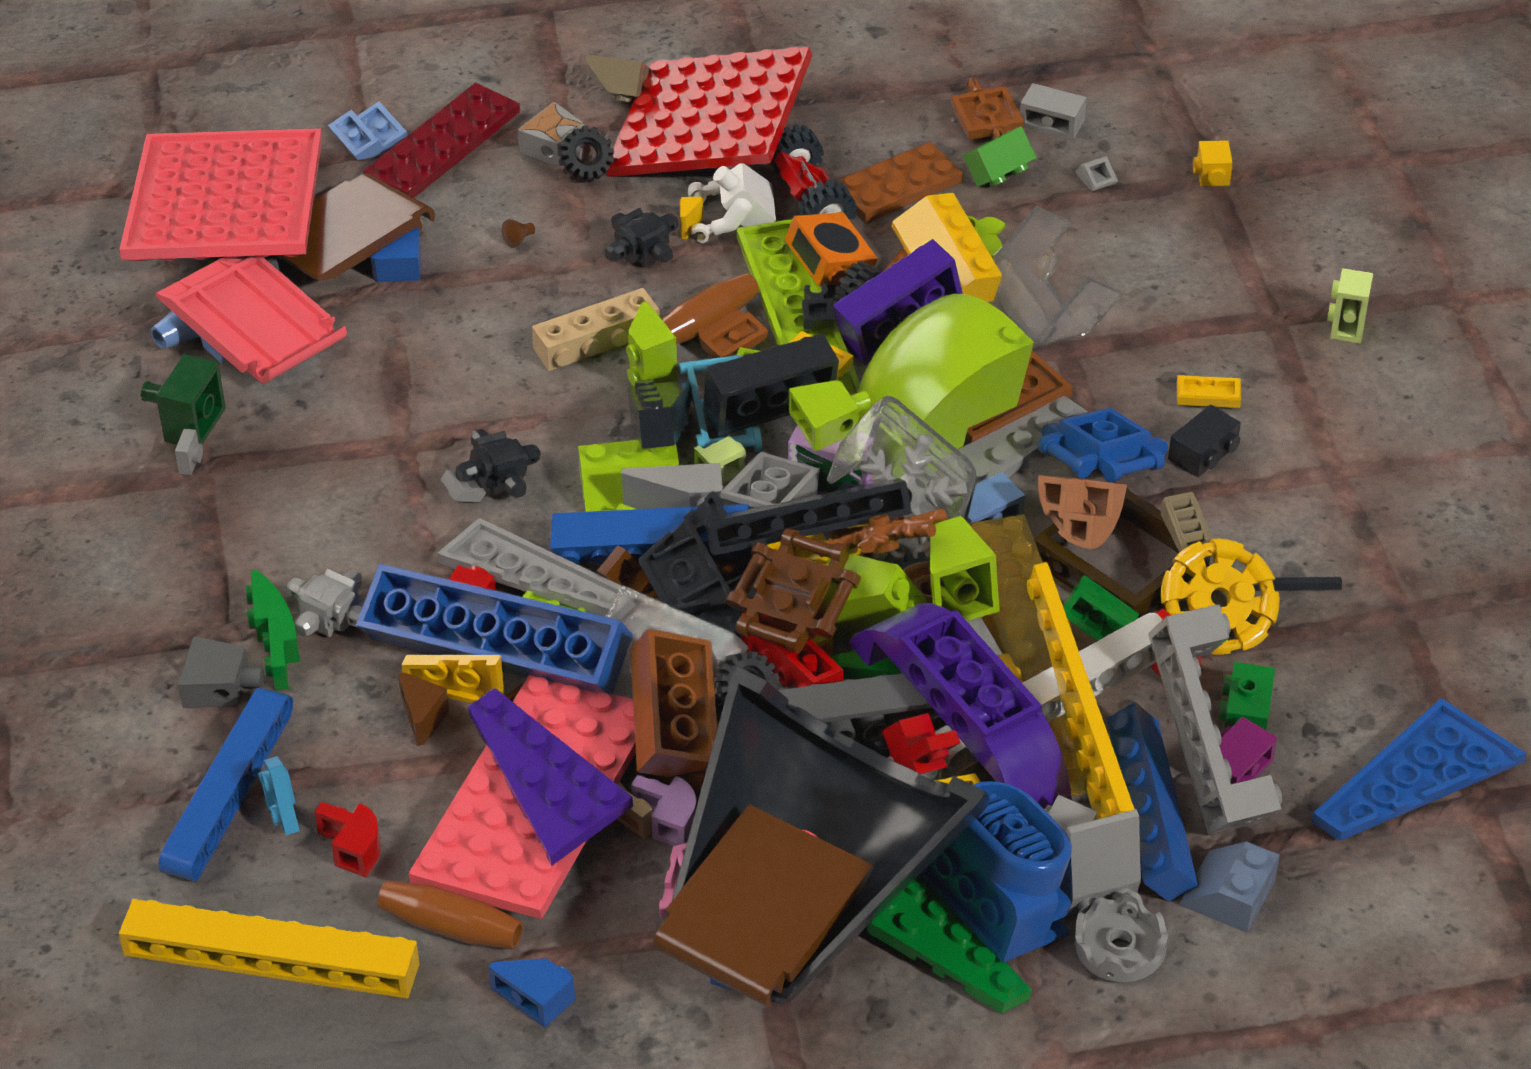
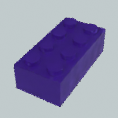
(893, 295)

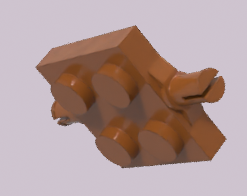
(986, 111)

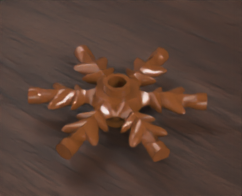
(884, 533)

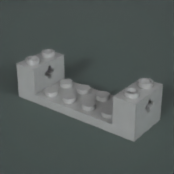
(1175, 646)

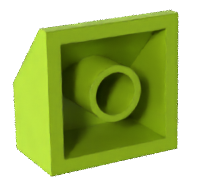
(651, 348)

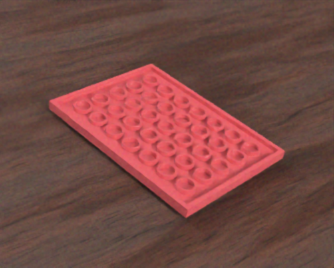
(223, 195)

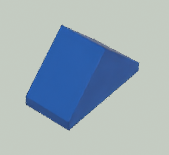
(399, 259)

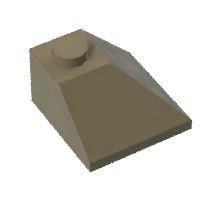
(619, 76)

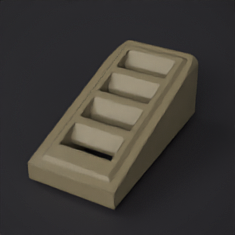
(1180, 508)

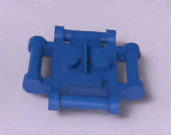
(1103, 442)

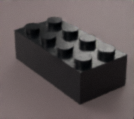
(758, 384)

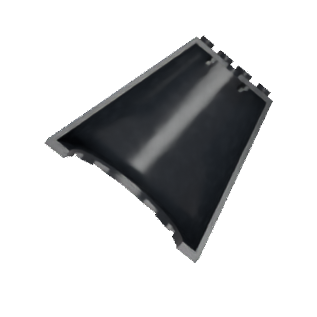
(828, 786)

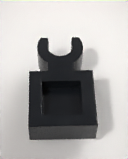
(817, 309)

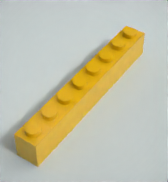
(270, 948)

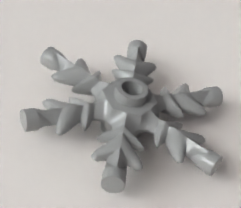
(915, 461)

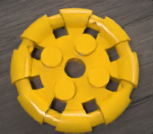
(1234, 584)

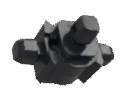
(641, 237)
(498, 463)

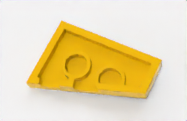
(463, 675)

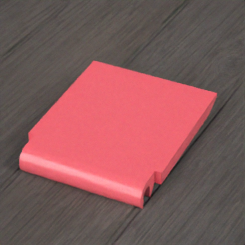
(252, 315)

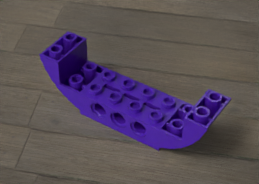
(972, 695)

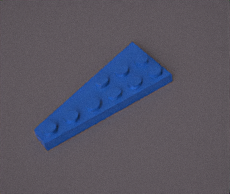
(1424, 763)

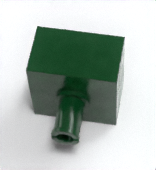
(188, 398)

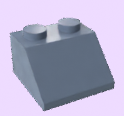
(1233, 884)

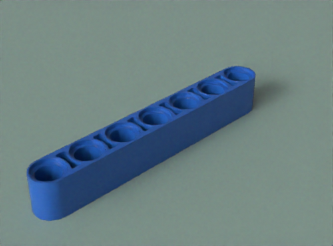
(226, 784)

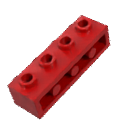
(796, 669)

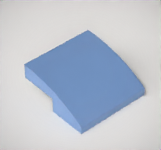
(369, 132)

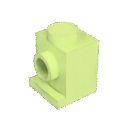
(726, 452)

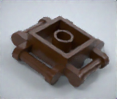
(793, 591)

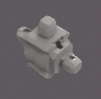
(326, 602)

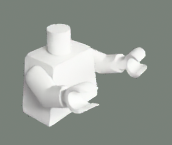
(744, 196)

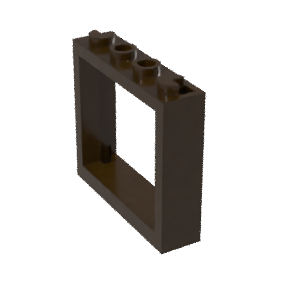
(1071, 568)

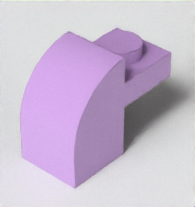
(671, 807)

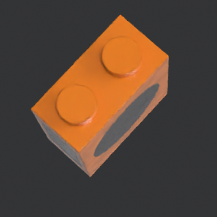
(827, 246)

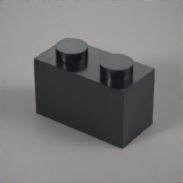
(1204, 441)

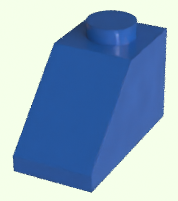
(534, 987)

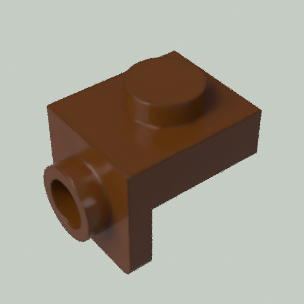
(625, 571)

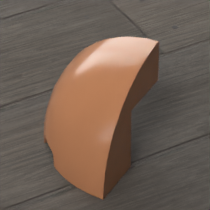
(1082, 507)

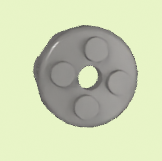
(1123, 920)

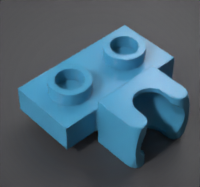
(279, 795)

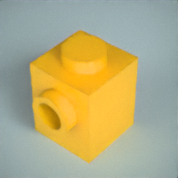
(1213, 163)

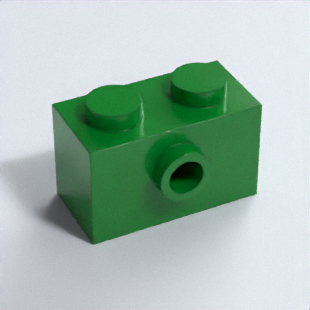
(1096, 610)
(1248, 694)

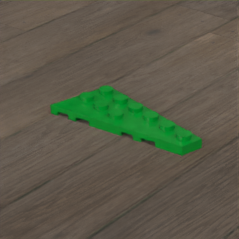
(928, 929)

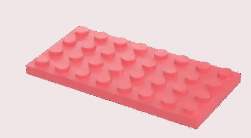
(485, 841)

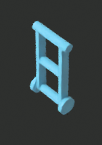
(752, 435)

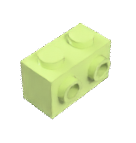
(1351, 305)

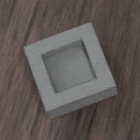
(188, 452)
(462, 491)

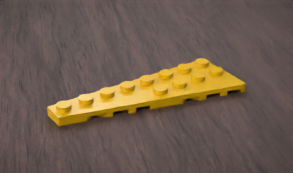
(1084, 721)

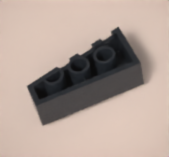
(660, 411)

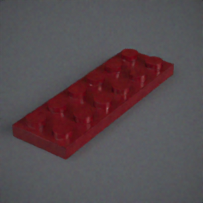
(444, 139)

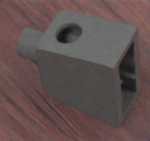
(216, 674)

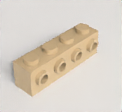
(588, 330)

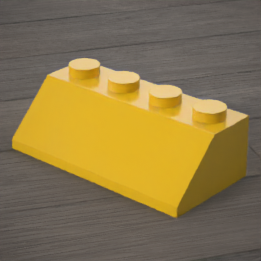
(945, 221)

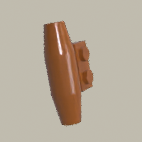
(717, 319)
(450, 914)

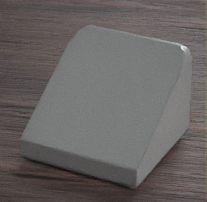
(1097, 174)

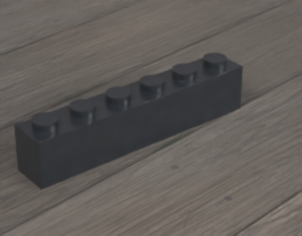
(807, 515)

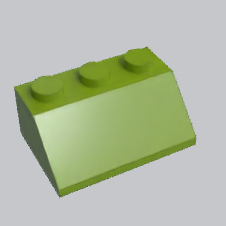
(603, 465)

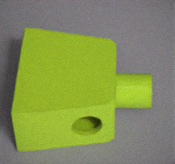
(826, 411)

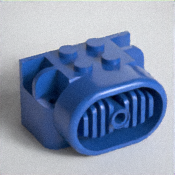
(1007, 873)

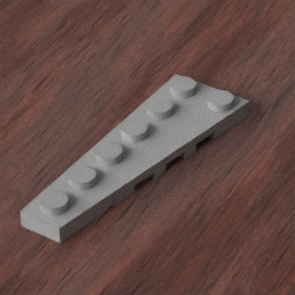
(1017, 442)
(529, 567)

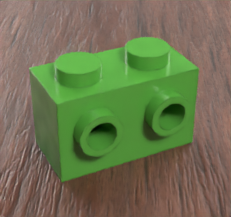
(1000, 156)

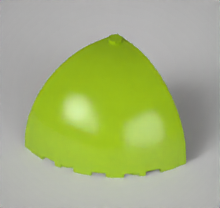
(951, 365)

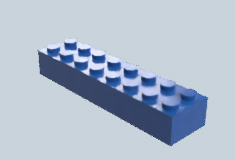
(473, 620)

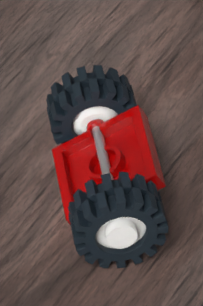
(796, 163)

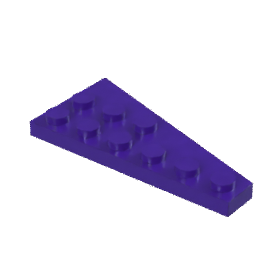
(551, 782)

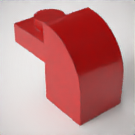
(917, 746)
(354, 836)

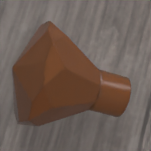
(515, 232)

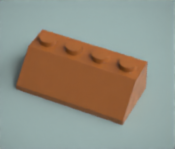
(673, 703)

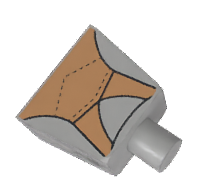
(545, 133)

